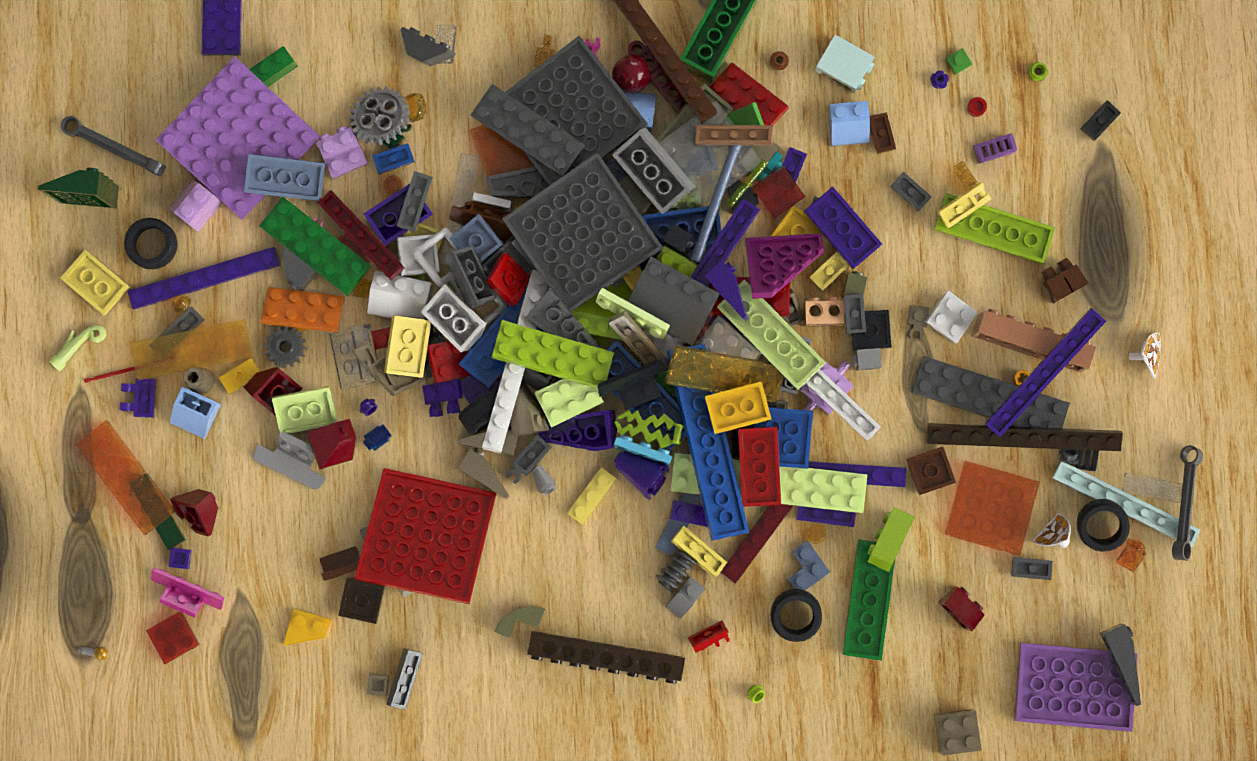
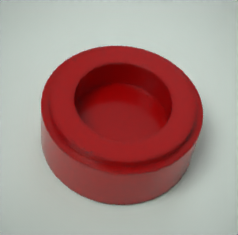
(977, 107)

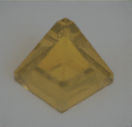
(362, 289)

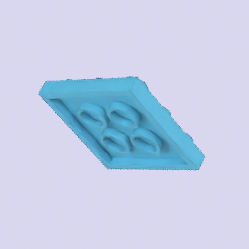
(642, 449)

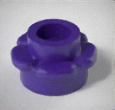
(939, 84)
(368, 406)

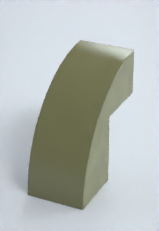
(530, 615)

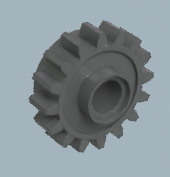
(276, 342)

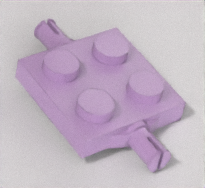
(837, 377)

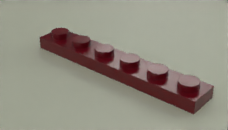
(361, 235)
(755, 541)

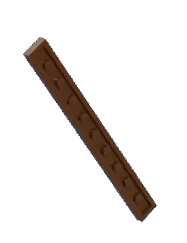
(667, 59)

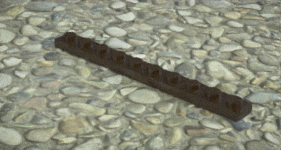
(1025, 437)

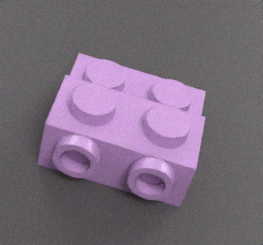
(341, 152)

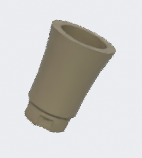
(203, 384)

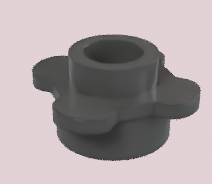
(1069, 456)

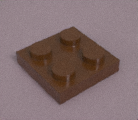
(931, 470)

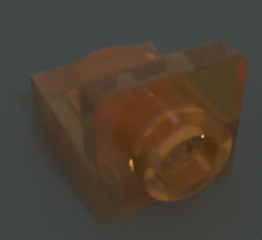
(1132, 555)

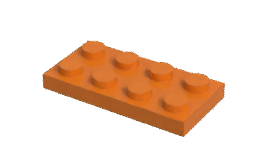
(302, 309)

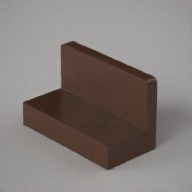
(339, 563)

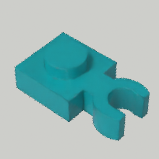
(773, 164)

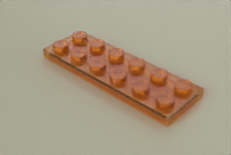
(125, 477)

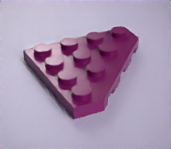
(778, 260)

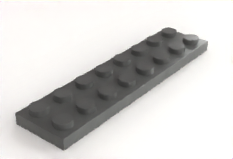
(983, 394)

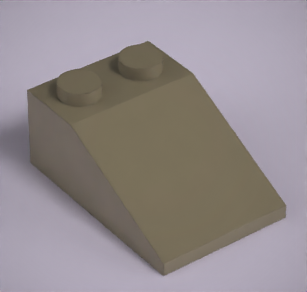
(528, 414)

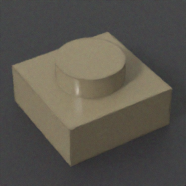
(378, 684)

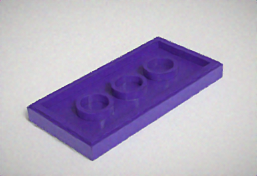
(842, 228)

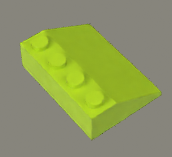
(596, 319)

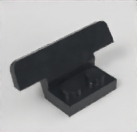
(635, 385)

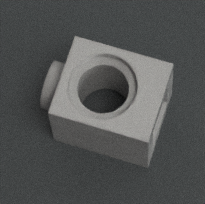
(867, 359)

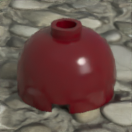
(631, 74)

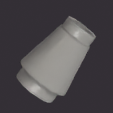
(543, 480)

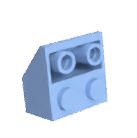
(194, 412)

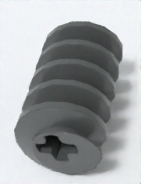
(675, 571)

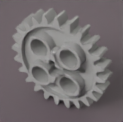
(379, 115)

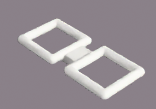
(445, 232)

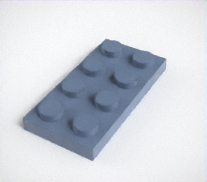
(284, 177)

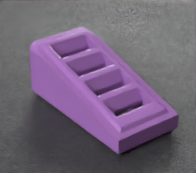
(1011, 143)

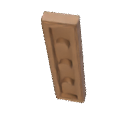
(734, 135)

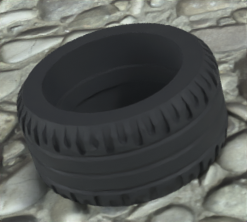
(137, 229)
(478, 413)
(1103, 544)
(801, 634)

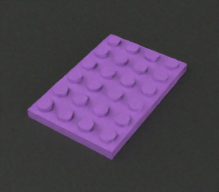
(1071, 688)

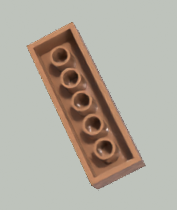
(1026, 338)

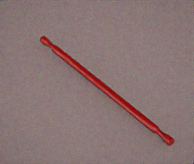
(110, 374)

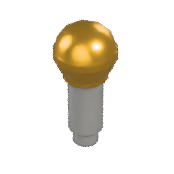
(100, 653)

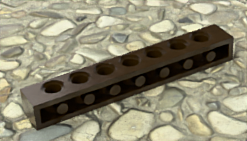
(675, 663)

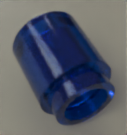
(377, 437)

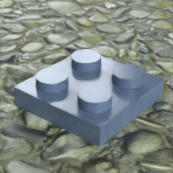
(479, 236)

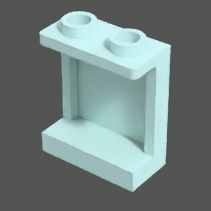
(845, 63)

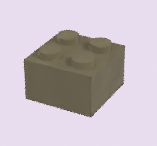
(957, 732)

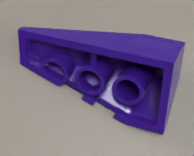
(585, 431)

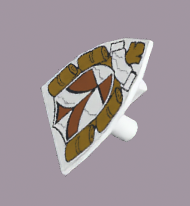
(1149, 353)
(1055, 533)

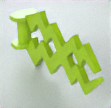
(642, 427)

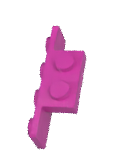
(184, 595)

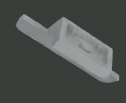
(291, 459)

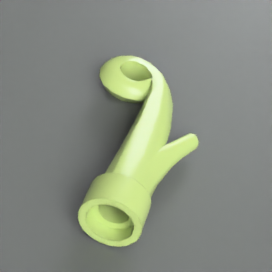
(73, 344)

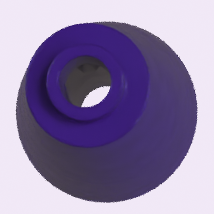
(641, 472)

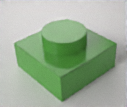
(958, 61)

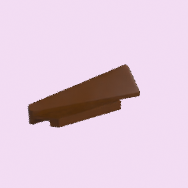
(492, 216)

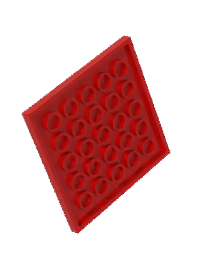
(426, 536)

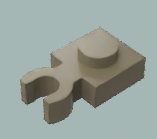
(917, 317)

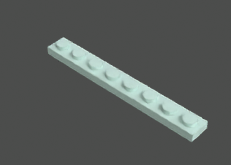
(1132, 506)

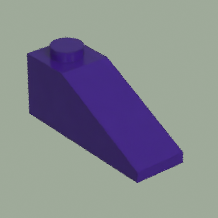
(727, 284)

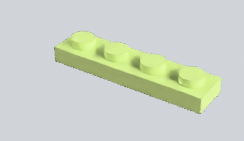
(643, 319)

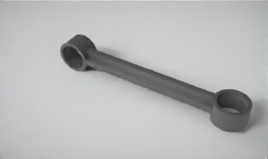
(113, 146)
(1181, 548)

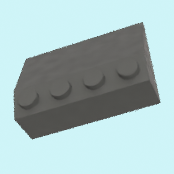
(674, 299)

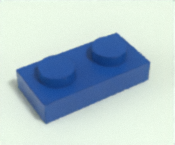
(393, 158)

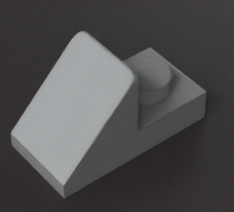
(685, 597)

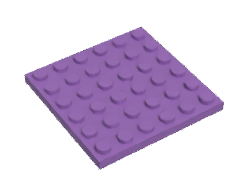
(227, 122)

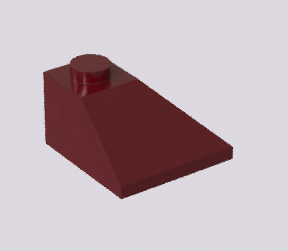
(269, 384)
(333, 443)

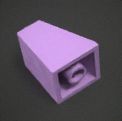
(195, 205)

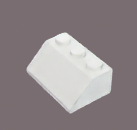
(398, 297)
(454, 319)

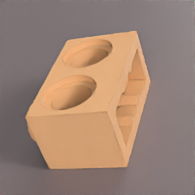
(824, 317)

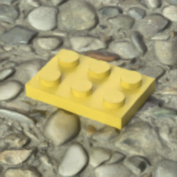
(95, 282)
(407, 346)

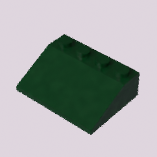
(83, 188)

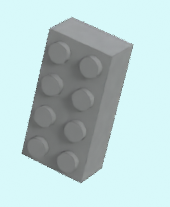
(653, 170)

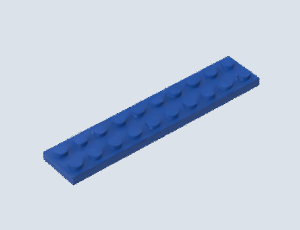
(711, 464)

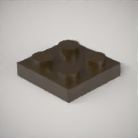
(361, 600)

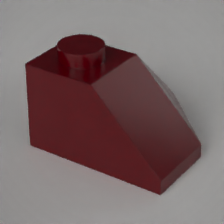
(198, 509)

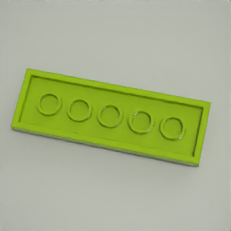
(1001, 232)
(552, 354)

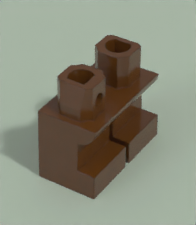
(1064, 283)

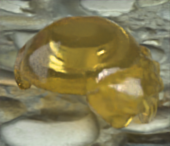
(417, 106)

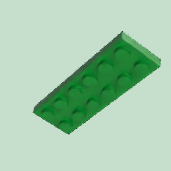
(315, 246)
(867, 607)

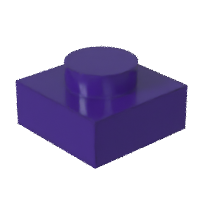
(180, 558)

